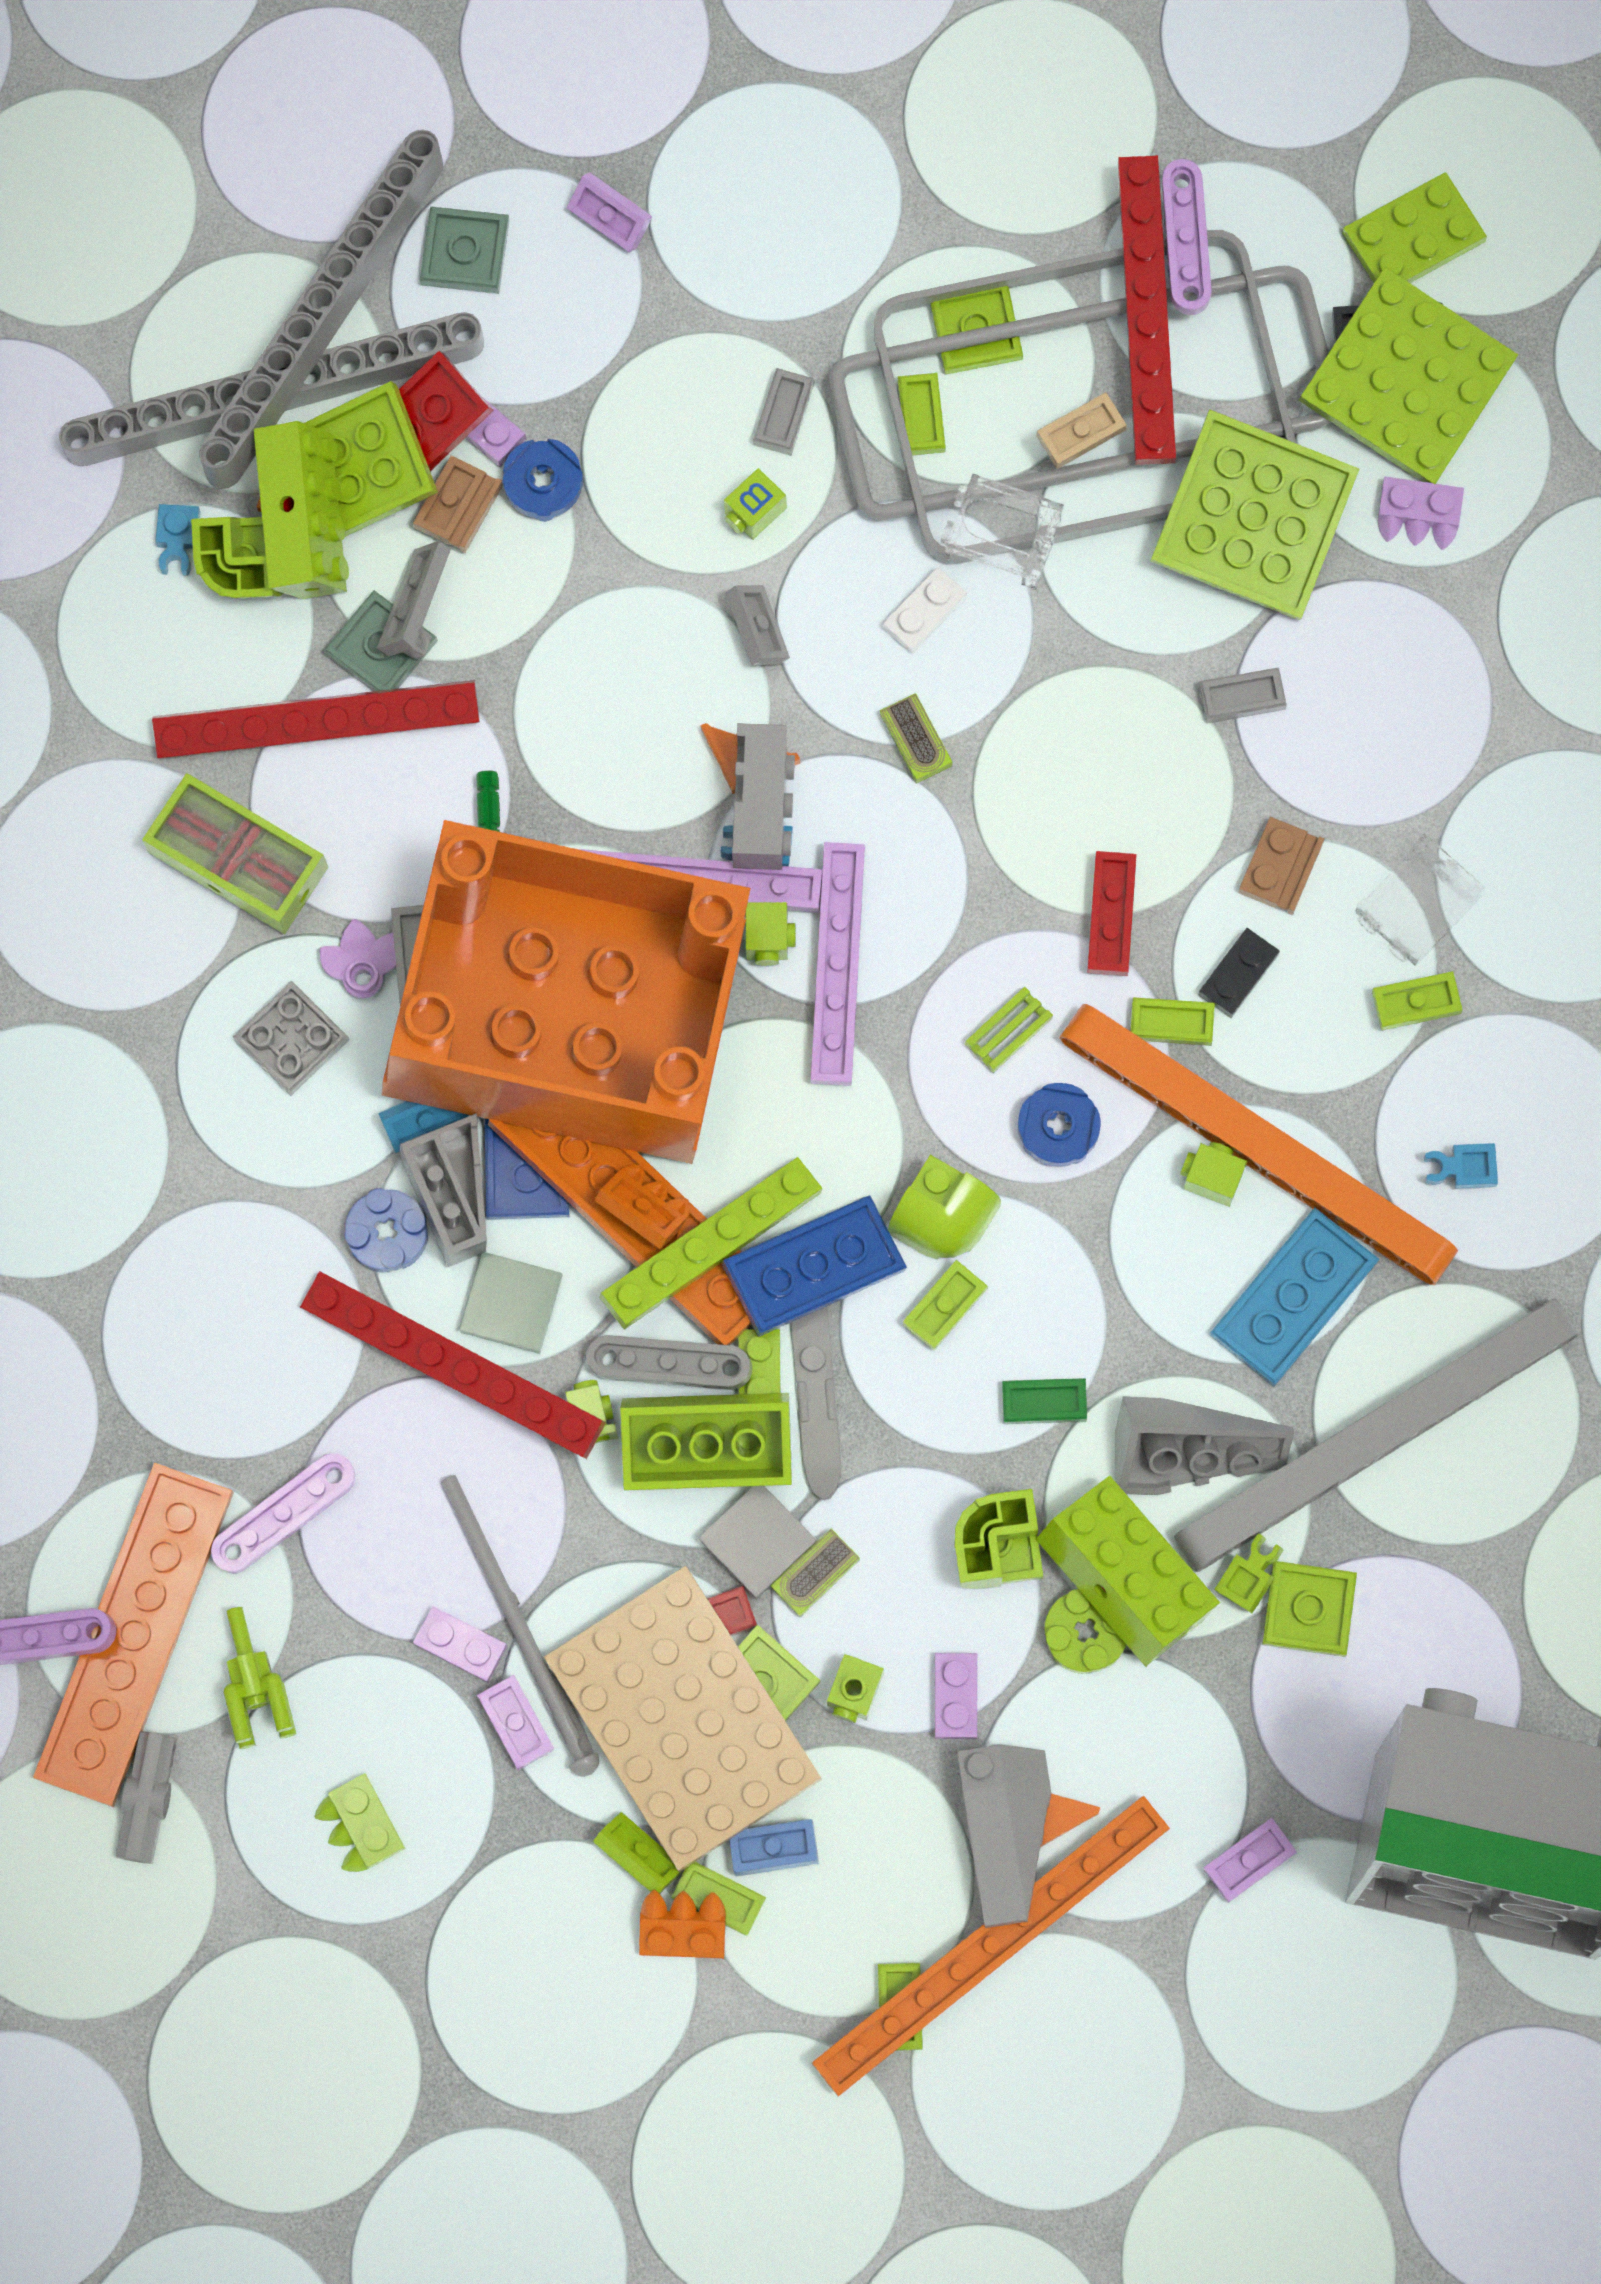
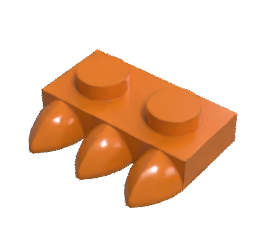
(644, 1205)
(682, 1929)

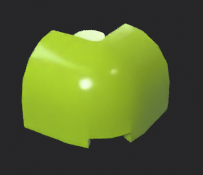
(231, 556)
(943, 1211)
(998, 1541)

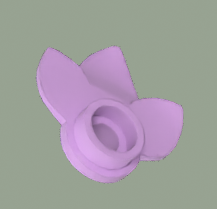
(359, 954)

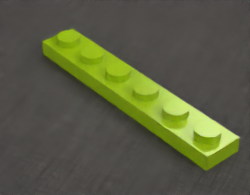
(710, 1243)

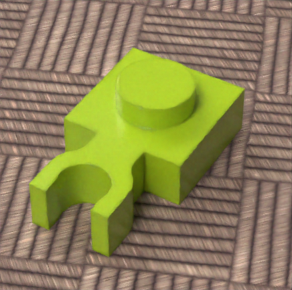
(1246, 1580)

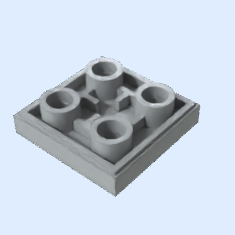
(291, 1038)
(757, 1540)

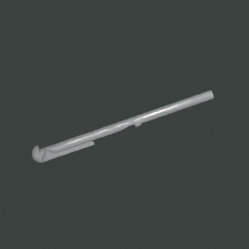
(584, 1757)

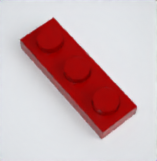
(1111, 913)

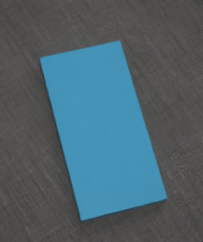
(1294, 1297)

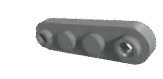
(669, 1362)

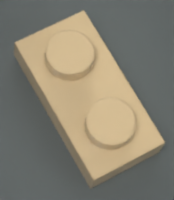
(1081, 430)

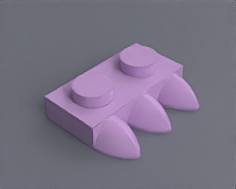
(1420, 507)

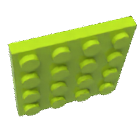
(1408, 377)
(1254, 514)

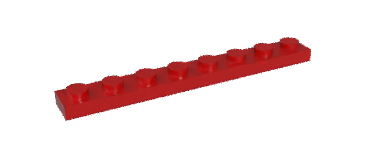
(1146, 310)
(315, 719)
(453, 1365)

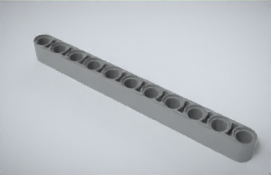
(318, 324)
(214, 393)
(1376, 1435)

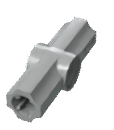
(146, 1797)

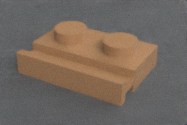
(460, 504)
(1281, 865)

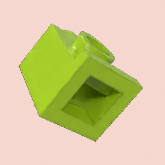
(588, 1398)

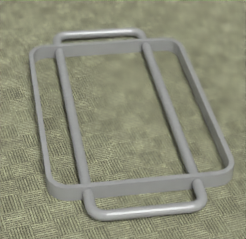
(885, 355)

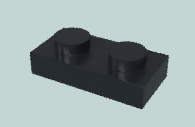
(1239, 972)

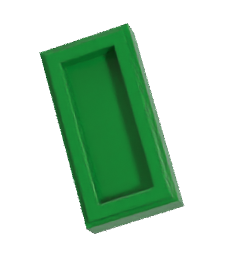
(1044, 1401)

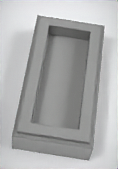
(783, 411)
(1242, 695)

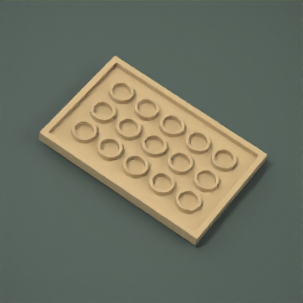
(682, 1718)

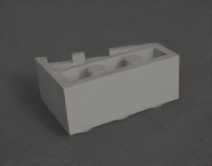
(762, 797)
(448, 1184)

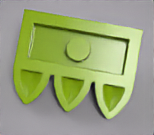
(362, 1824)

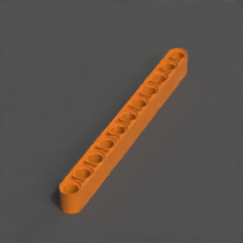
(1259, 1143)

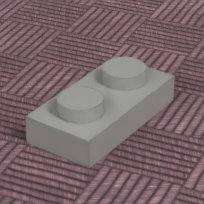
(757, 625)

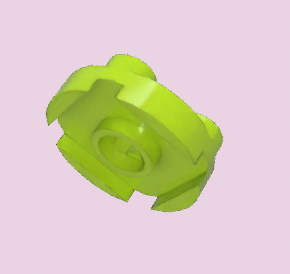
(1063, 1638)

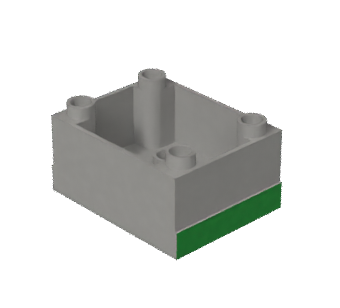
(1483, 1828)

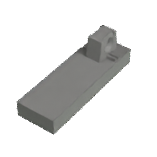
(405, 622)

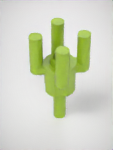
(253, 1686)

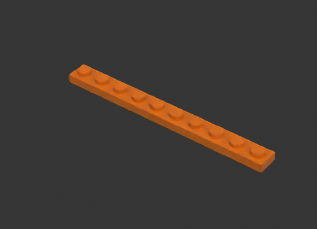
(989, 1948)

